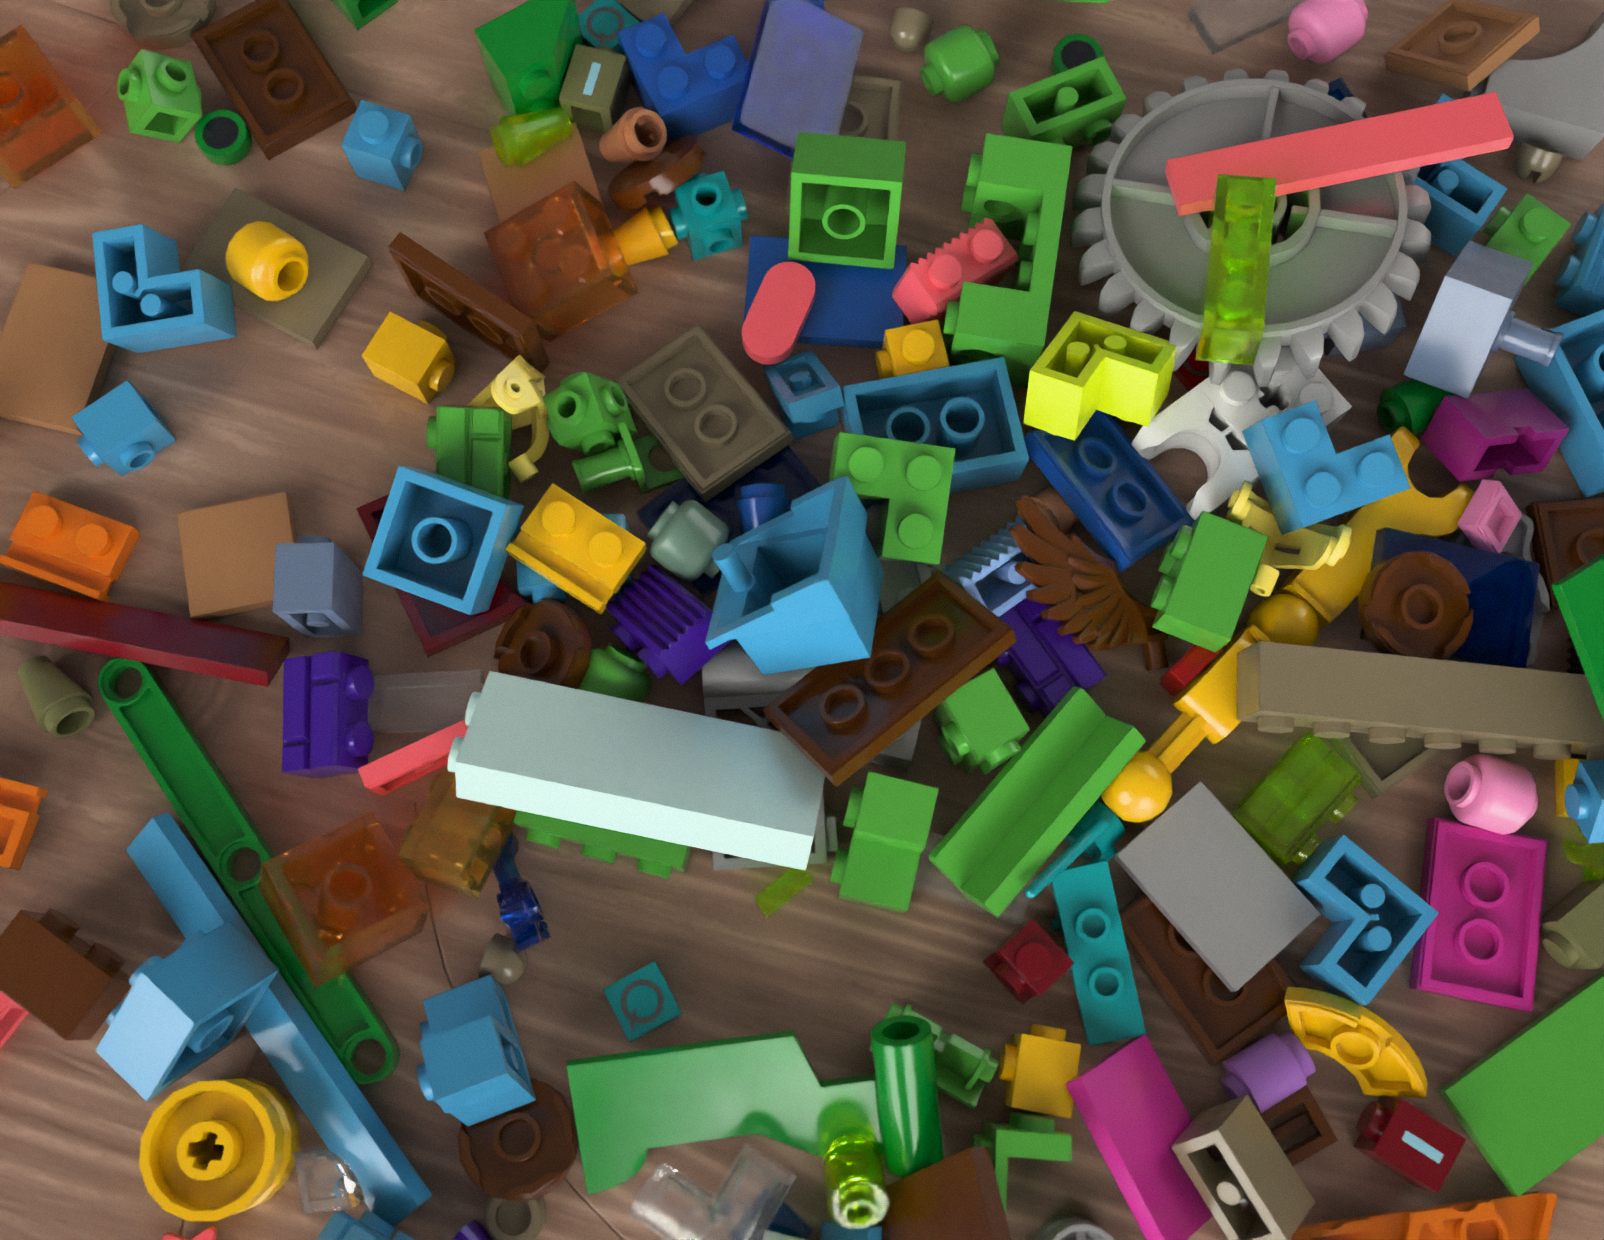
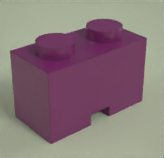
(1494, 433)

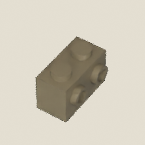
(1243, 1173)

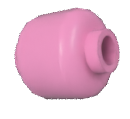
(1326, 28)
(1491, 793)

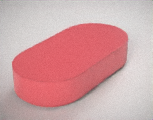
(778, 313)

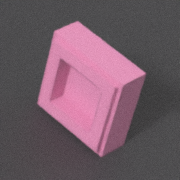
(1490, 517)

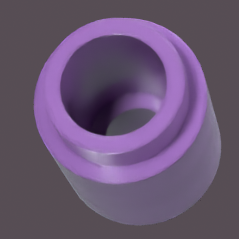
(1268, 1070)

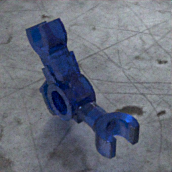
(518, 900)

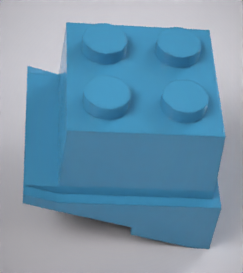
(801, 584)

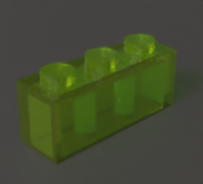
(1236, 269)

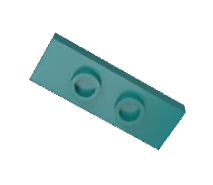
(1099, 951)

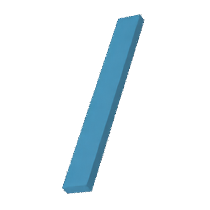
(285, 1031)

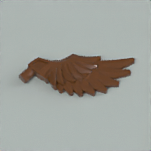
(1083, 589)

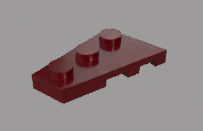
(434, 623)

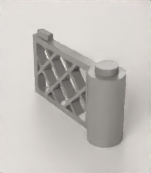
(736, 683)

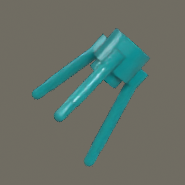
(1090, 837)

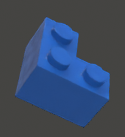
(685, 90)

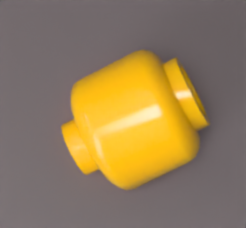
(267, 261)

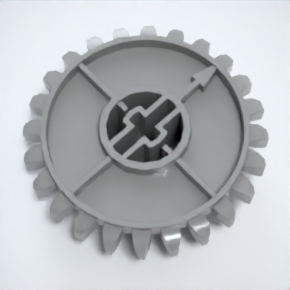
(1339, 246)

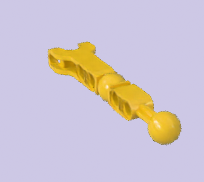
(1289, 616)

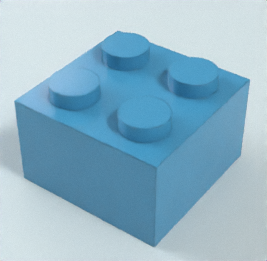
(442, 540)
(185, 1008)

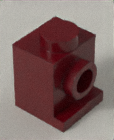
(1028, 962)

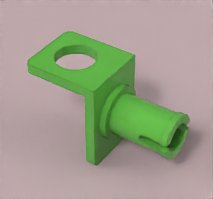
(624, 461)

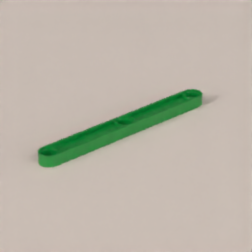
(223, 831)

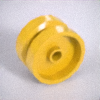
(183, 1151)

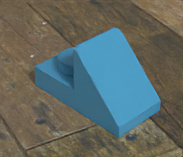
(804, 394)

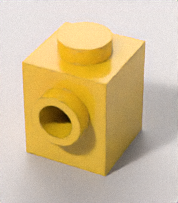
(911, 350)
(411, 357)
(1038, 1069)

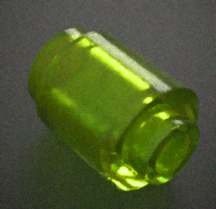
(854, 1182)

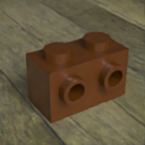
(60, 974)

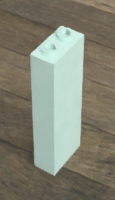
(638, 770)

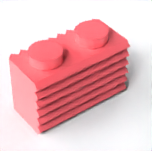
(975, 256)

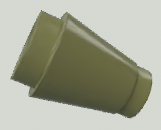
(55, 698)

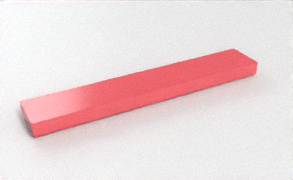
(1347, 150)

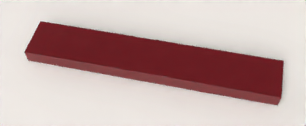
(141, 634)

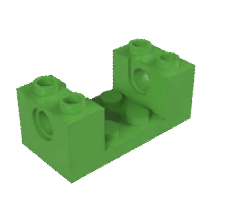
(1024, 193)

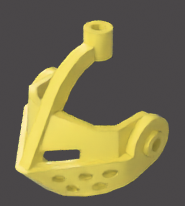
(520, 392)
(1316, 542)

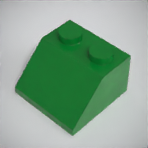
(530, 53)

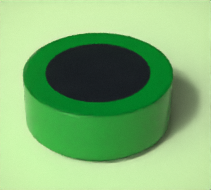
(1074, 51)
(223, 137)

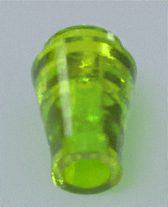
(528, 135)

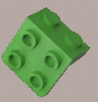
(1024, 1136)

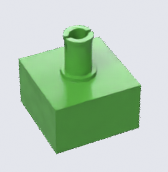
(845, 200)

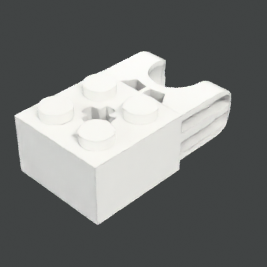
(1214, 415)

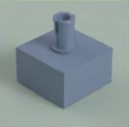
(1475, 319)

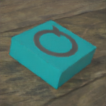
(602, 22)
(642, 1001)

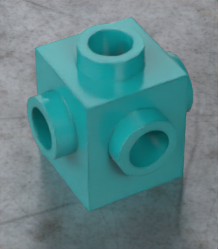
(708, 215)

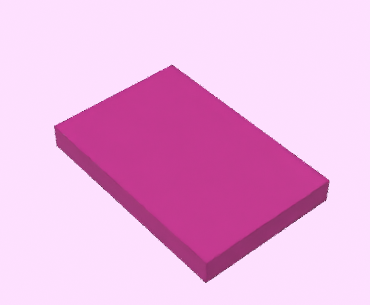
(1488, 915)
(1134, 1124)

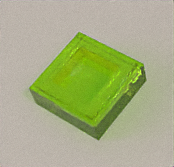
(783, 891)

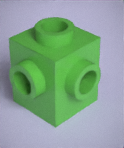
(160, 96)
(587, 413)

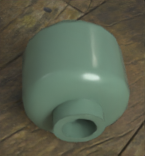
(686, 539)

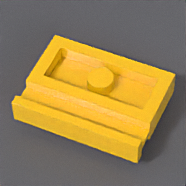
(576, 548)

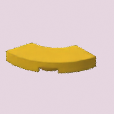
(1356, 1040)

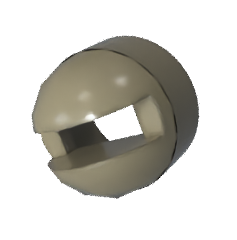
(910, 29)
(1537, 157)
(503, 960)

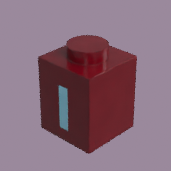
(1408, 1142)

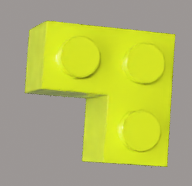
(1099, 369)

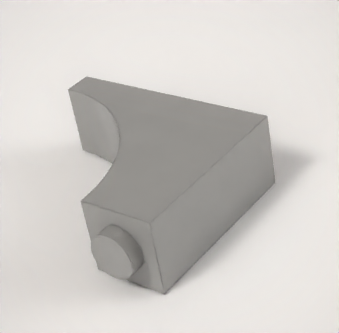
(1556, 97)

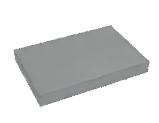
(1216, 886)

